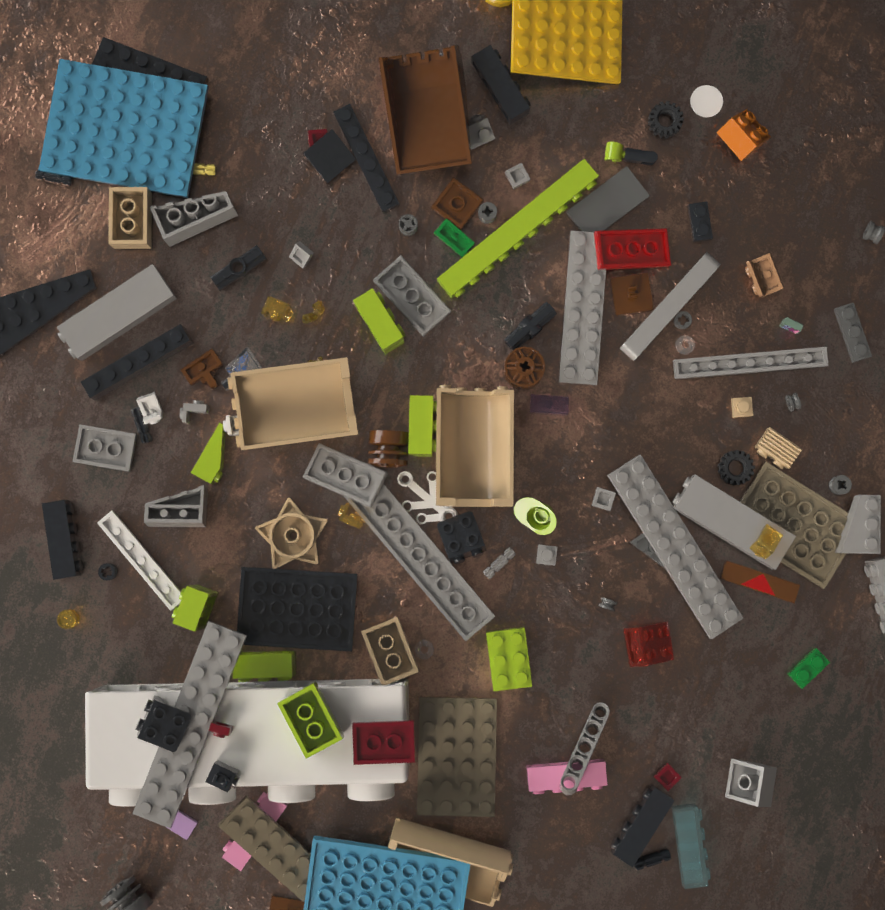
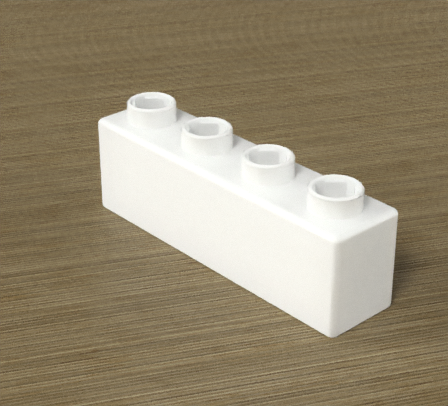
(258, 746)

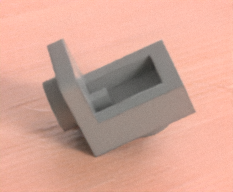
(196, 407)

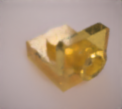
(353, 520)
(766, 542)

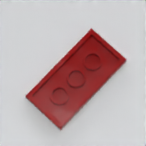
(632, 249)

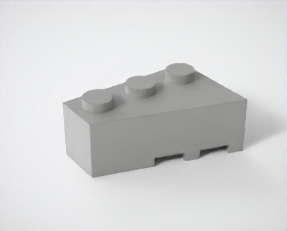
(180, 510)
(862, 527)

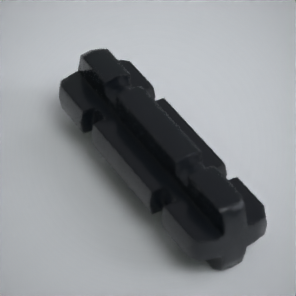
(53, 178)
(141, 427)
(652, 859)

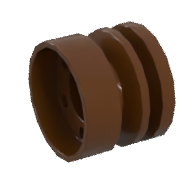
(514, 374)
(388, 448)

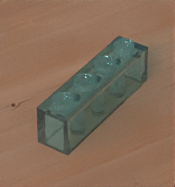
(690, 846)

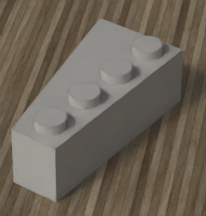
(192, 216)

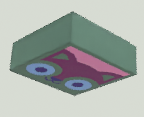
(791, 325)

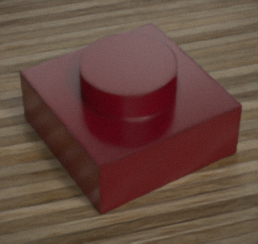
(315, 135)
(220, 729)
(667, 776)

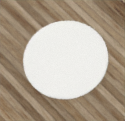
(706, 101)

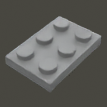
(104, 448)

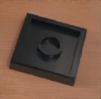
(329, 156)

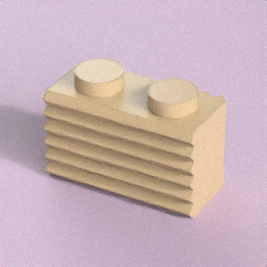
(777, 448)

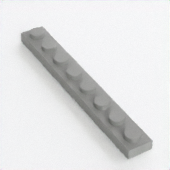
(750, 363)

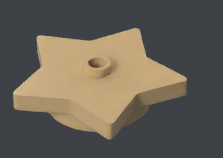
(278, 533)

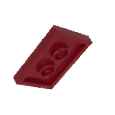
(383, 742)

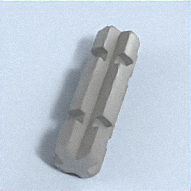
(500, 562)

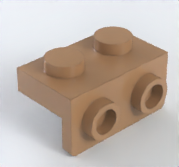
(764, 275)

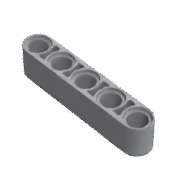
(582, 757)

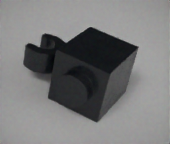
(223, 776)

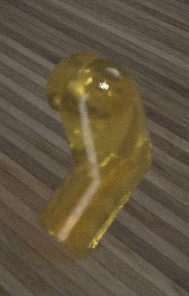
(314, 315)

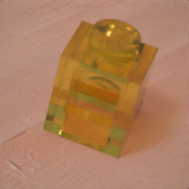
(277, 310)

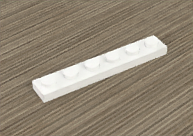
(141, 559)

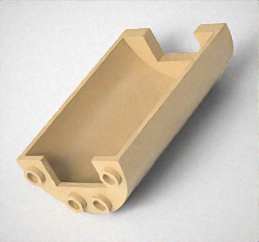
(293, 403)
(474, 447)
(487, 862)

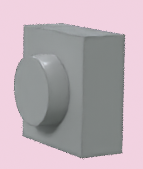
(517, 176)
(301, 254)
(603, 499)
(546, 555)

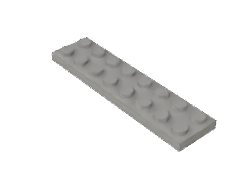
(582, 312)

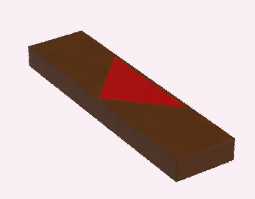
(759, 581)

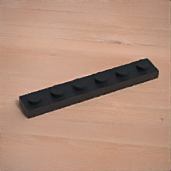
(366, 158)

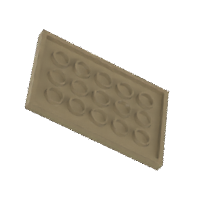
(804, 514)
(457, 756)

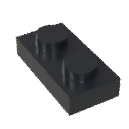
(700, 221)

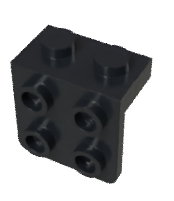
(461, 537)
(162, 724)

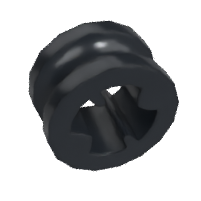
(105, 566)

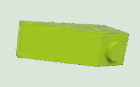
(211, 461)

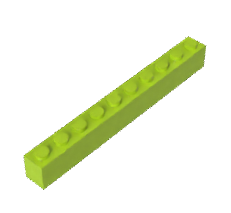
(517, 229)

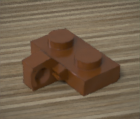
(203, 369)

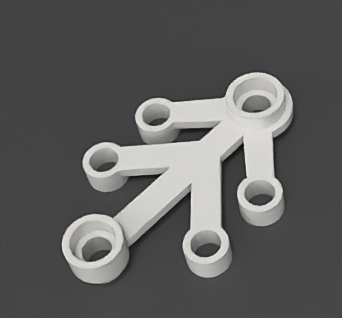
(429, 500)

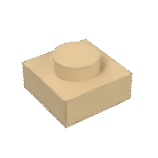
(742, 407)

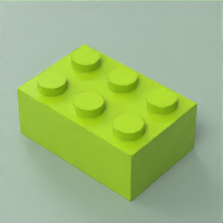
(380, 320)
(422, 426)
(194, 607)
(508, 659)
(265, 666)
(310, 720)

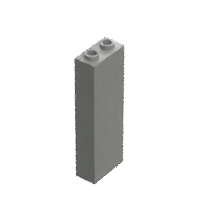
(116, 313)
(728, 518)

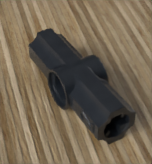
(227, 274)
(530, 326)

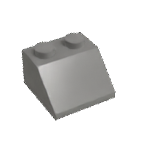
(751, 783)

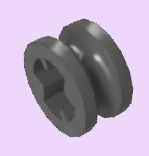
(686, 324)
(793, 402)
(608, 604)

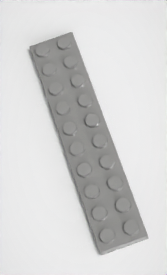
(675, 546)
(425, 563)
(201, 698)

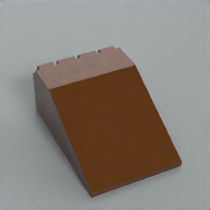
(427, 109)

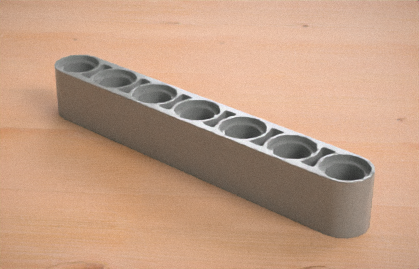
(670, 306)

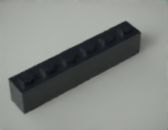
(137, 362)

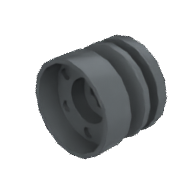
(125, 898)

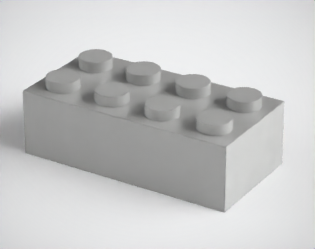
(876, 572)

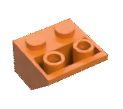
(744, 134)

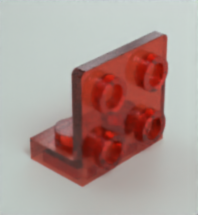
(648, 644)

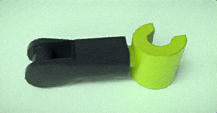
(615, 152)

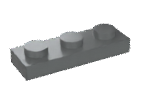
(852, 332)

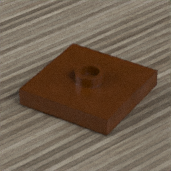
(457, 203)

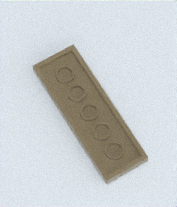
(269, 845)

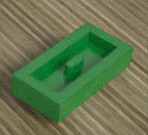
(454, 238)
(808, 668)

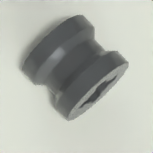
(487, 217)
(406, 222)
(873, 232)
(836, 487)

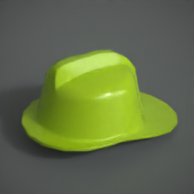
(535, 515)

